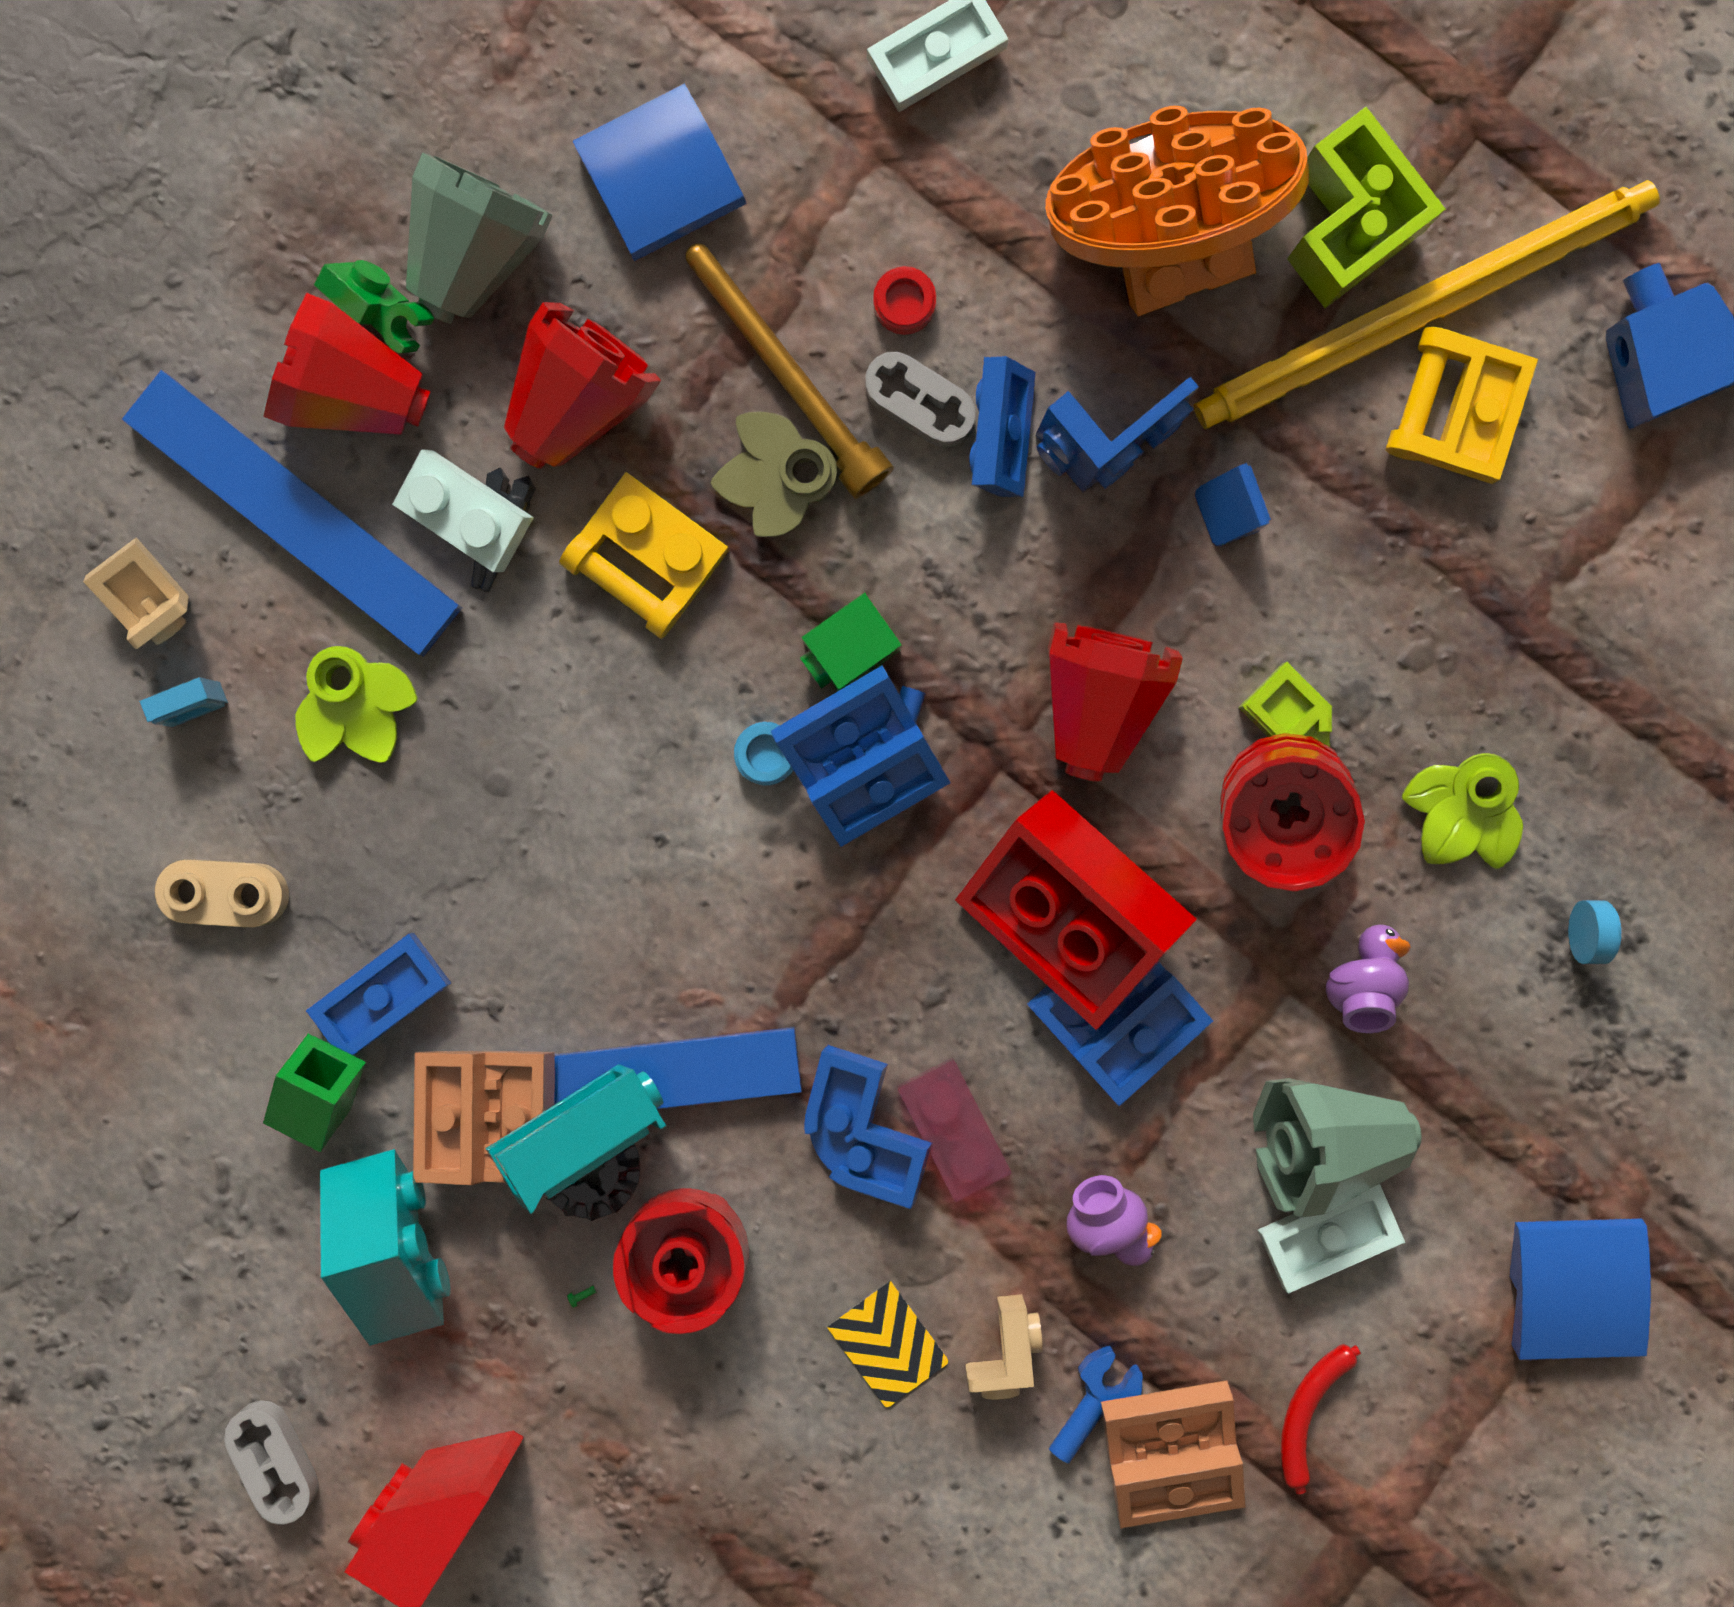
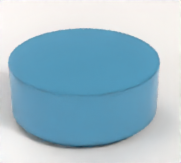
(759, 756)
(1594, 932)

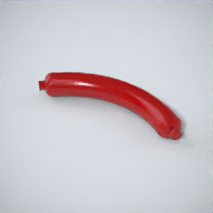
(1302, 1408)

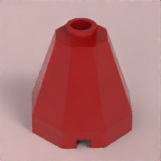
(342, 377)
(571, 387)
(1104, 696)

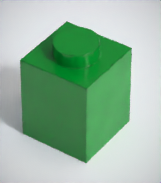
(849, 644)
(313, 1092)

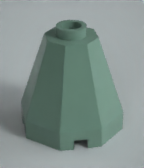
(465, 237)
(1329, 1144)

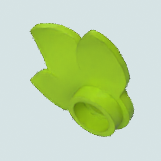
(356, 715)
(1461, 819)

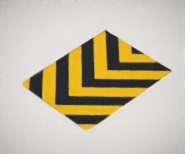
(888, 1344)

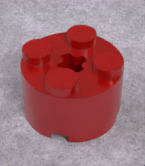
(659, 1288)

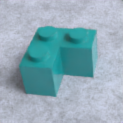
(377, 1250)

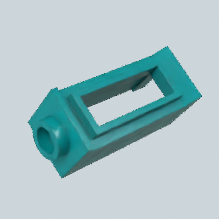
(577, 1135)

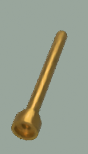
(860, 464)

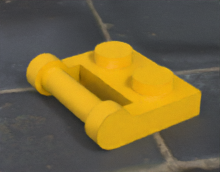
(1482, 408)
(655, 537)

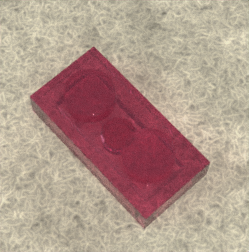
(955, 1127)

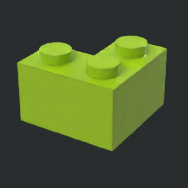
(1373, 203)

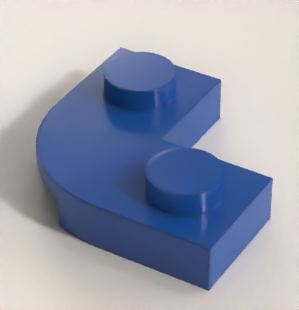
(847, 1141)

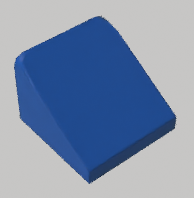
(1232, 505)

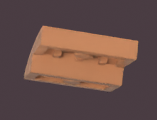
(469, 1104)
(1173, 1454)

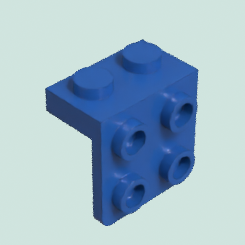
(1080, 448)

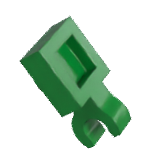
(369, 298)

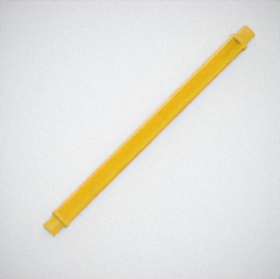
(1427, 304)

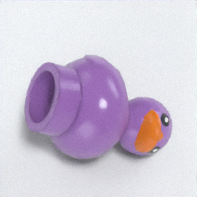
(1374, 986)
(1111, 1221)

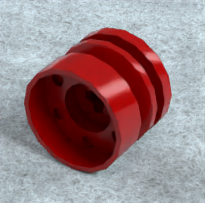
(1308, 841)

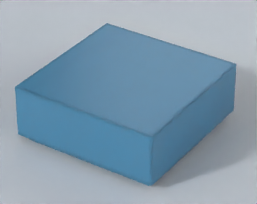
(184, 702)

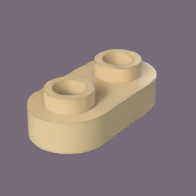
(219, 892)

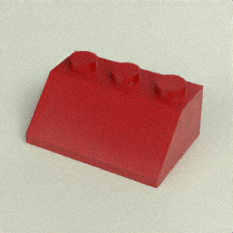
(1074, 908)
(426, 1515)

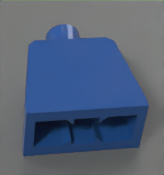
(1670, 347)

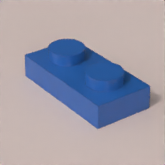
(1003, 427)
(379, 996)

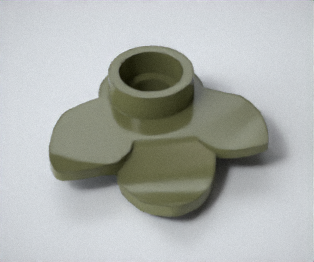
(765, 473)

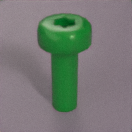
(573, 1299)

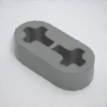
(928, 387)
(258, 1469)

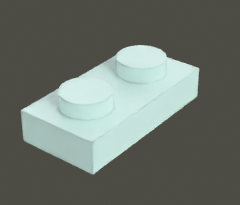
(936, 50)
(462, 510)
(1327, 1243)

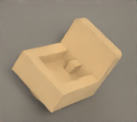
(139, 594)
(1019, 1338)

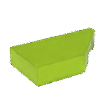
(1290, 706)

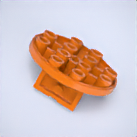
(1180, 201)

